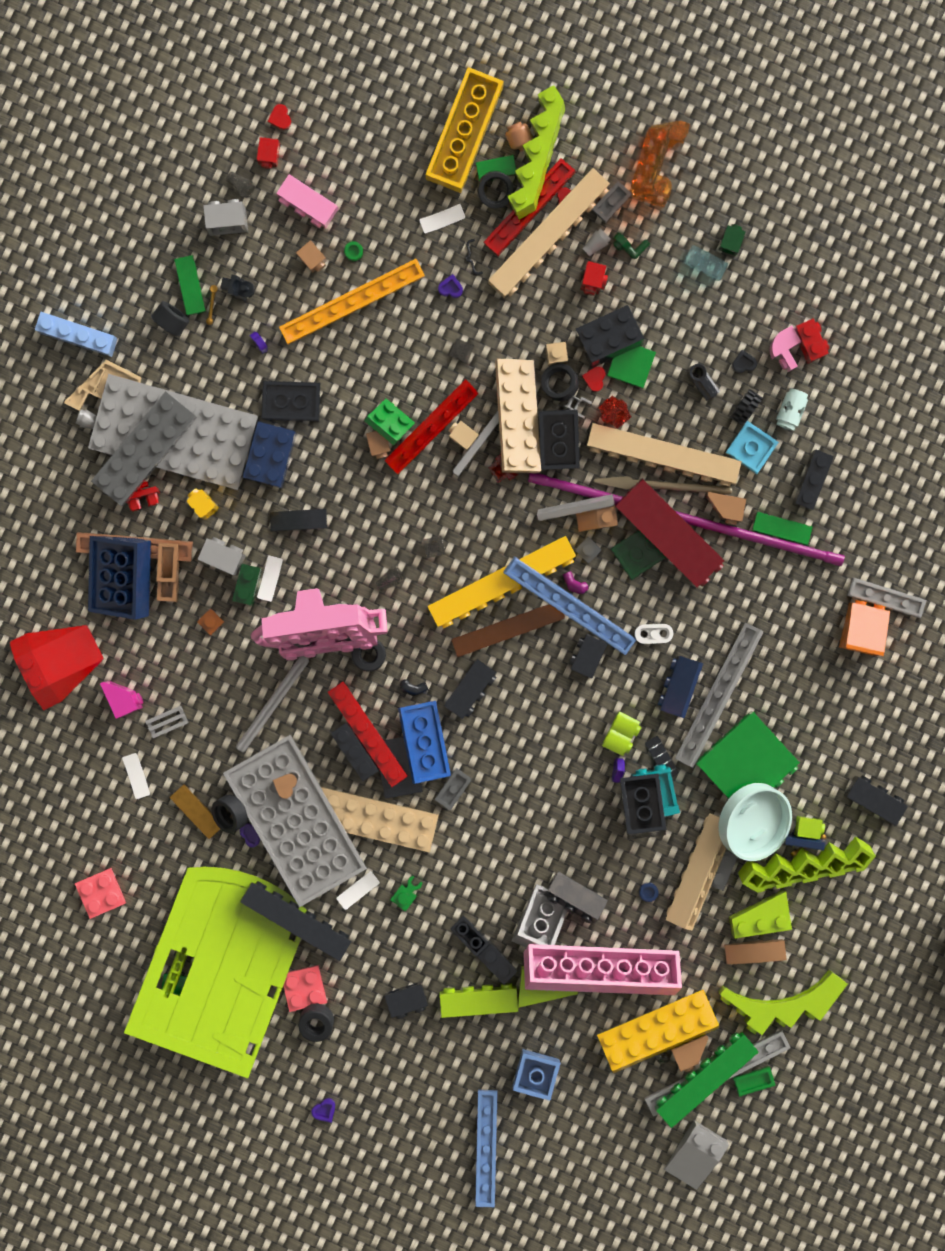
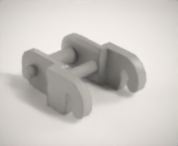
(567, 407)

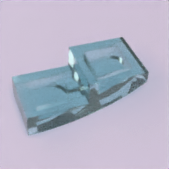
(705, 262)

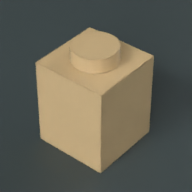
(556, 353)
(463, 435)

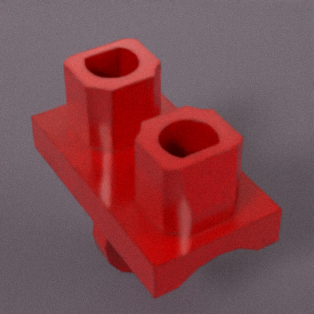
(150, 494)

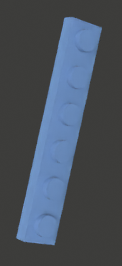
(486, 1148)

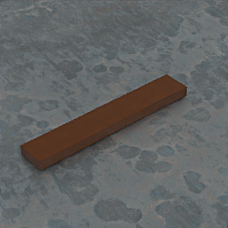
(506, 629)

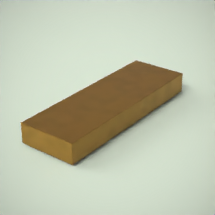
(195, 811)

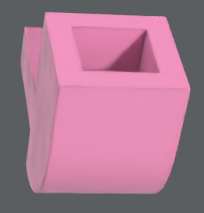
(782, 344)

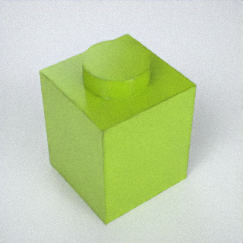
(809, 827)

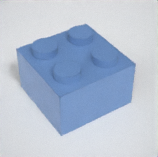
(536, 1074)

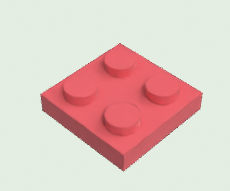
(100, 893)
(304, 988)

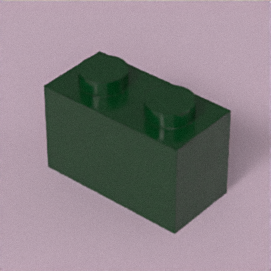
(247, 584)

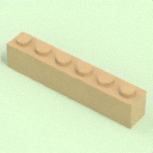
(698, 876)

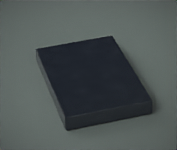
(291, 401)
(406, 786)

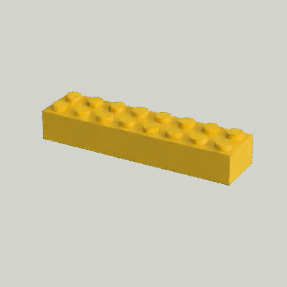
(496, 584)

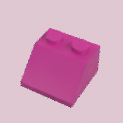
(121, 699)

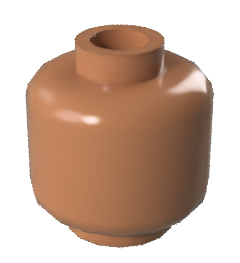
(518, 135)

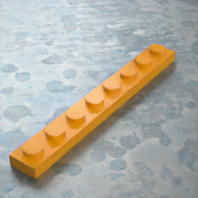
(352, 301)

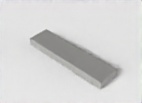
(476, 445)
(575, 507)
(886, 597)

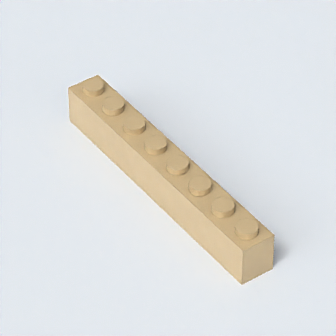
(549, 233)
(663, 454)

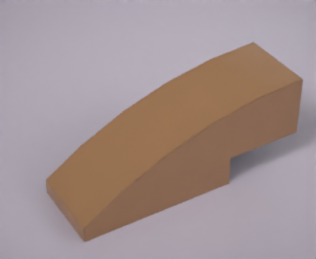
(168, 572)
(755, 951)

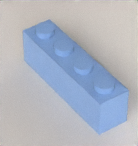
(76, 334)

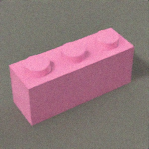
(306, 202)

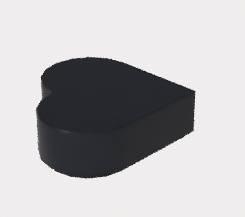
(744, 362)

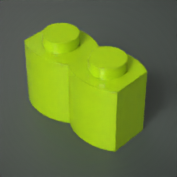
(621, 733)

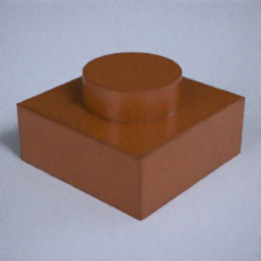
(210, 621)

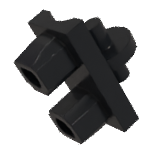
(238, 287)

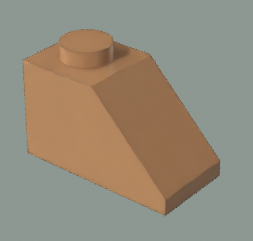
(727, 507)
(597, 519)
(689, 1053)

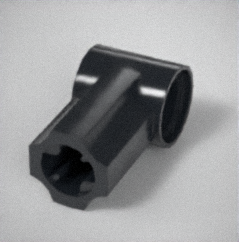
(704, 383)

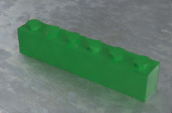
(706, 1079)

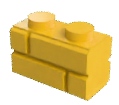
(202, 503)

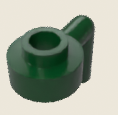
(622, 243)

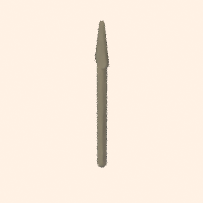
(627, 483)

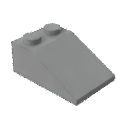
(539, 921)
(696, 1155)

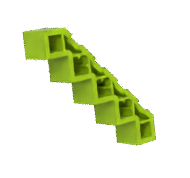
(538, 153)
(807, 866)

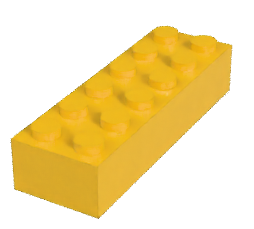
(464, 130)
(658, 1031)

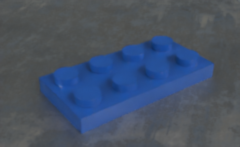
(424, 742)

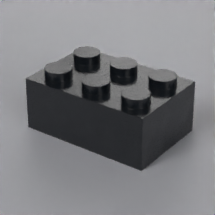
(609, 336)
(559, 439)
(643, 806)

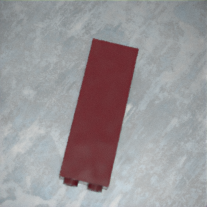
(670, 533)

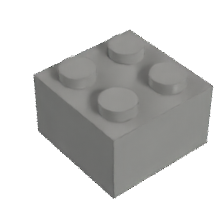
(225, 217)
(222, 557)

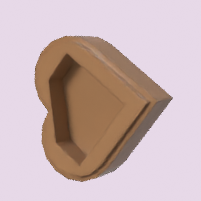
(285, 784)

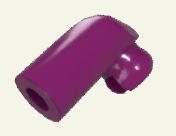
(574, 586)

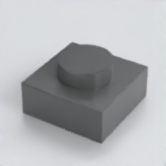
(588, 550)

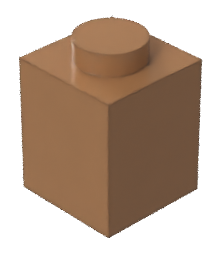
(312, 257)
(378, 445)

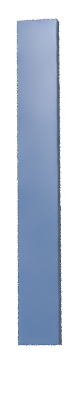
(569, 605)

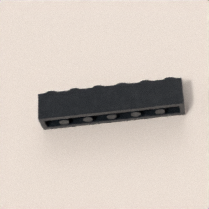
(295, 921)

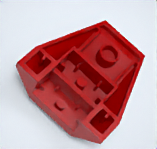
(55, 661)

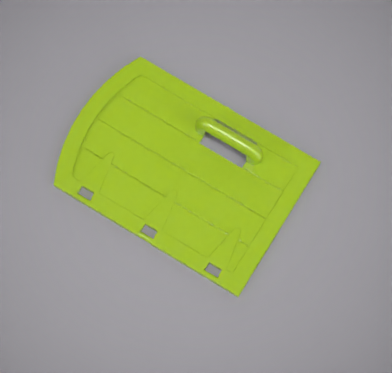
(229, 980)

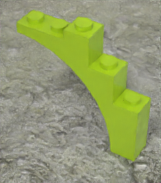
(761, 1013)

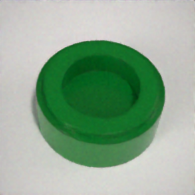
(353, 251)

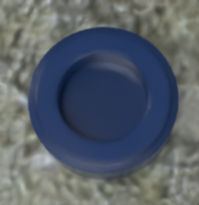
(648, 892)

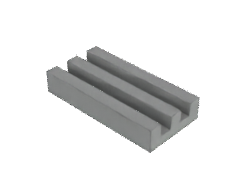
(152, 728)

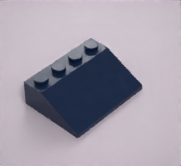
(119, 576)

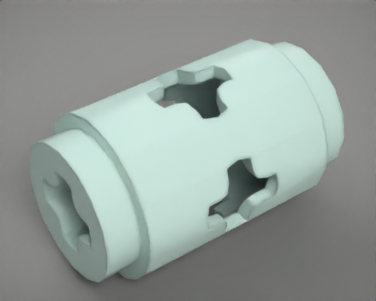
(794, 401)

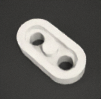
(653, 633)

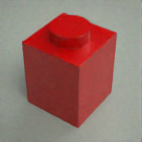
(268, 152)

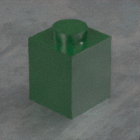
(732, 239)

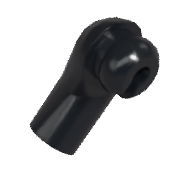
(412, 690)

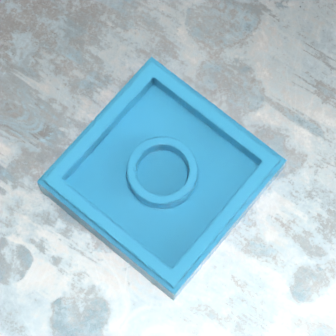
(752, 447)

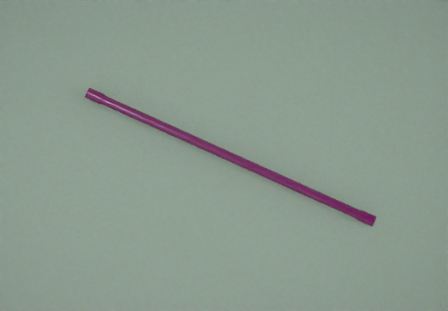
(828, 557)

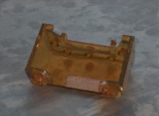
(647, 182)

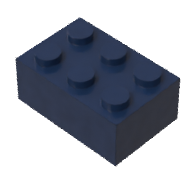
(269, 455)

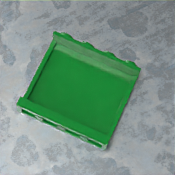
(747, 756)

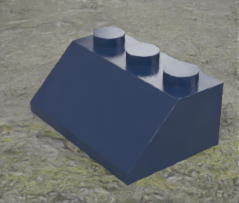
(680, 686)

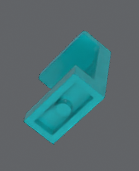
(667, 789)

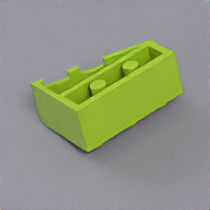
(763, 917)
(530, 997)

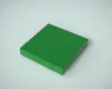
(632, 366)

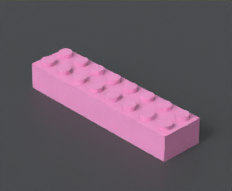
(602, 970)

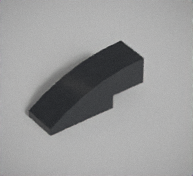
(298, 520)

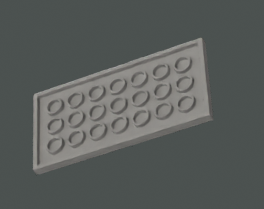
(210, 448)
(296, 831)

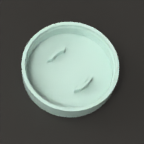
(755, 821)

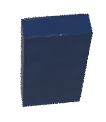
(804, 842)

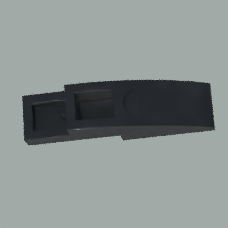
(484, 949)

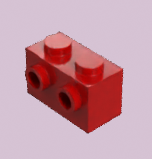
(594, 278)
(811, 340)

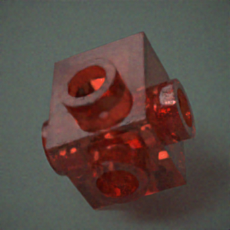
(614, 412)
(496, 470)

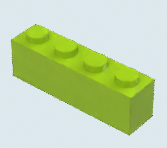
(478, 1001)

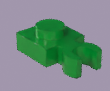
(405, 895)

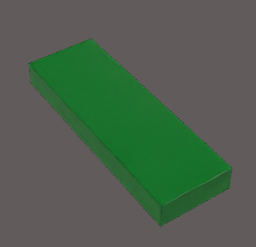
(190, 285)
(782, 528)

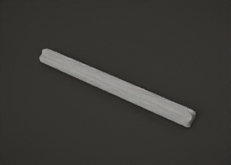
(272, 703)

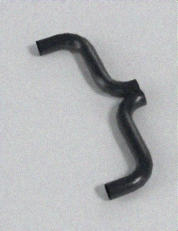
(469, 260)

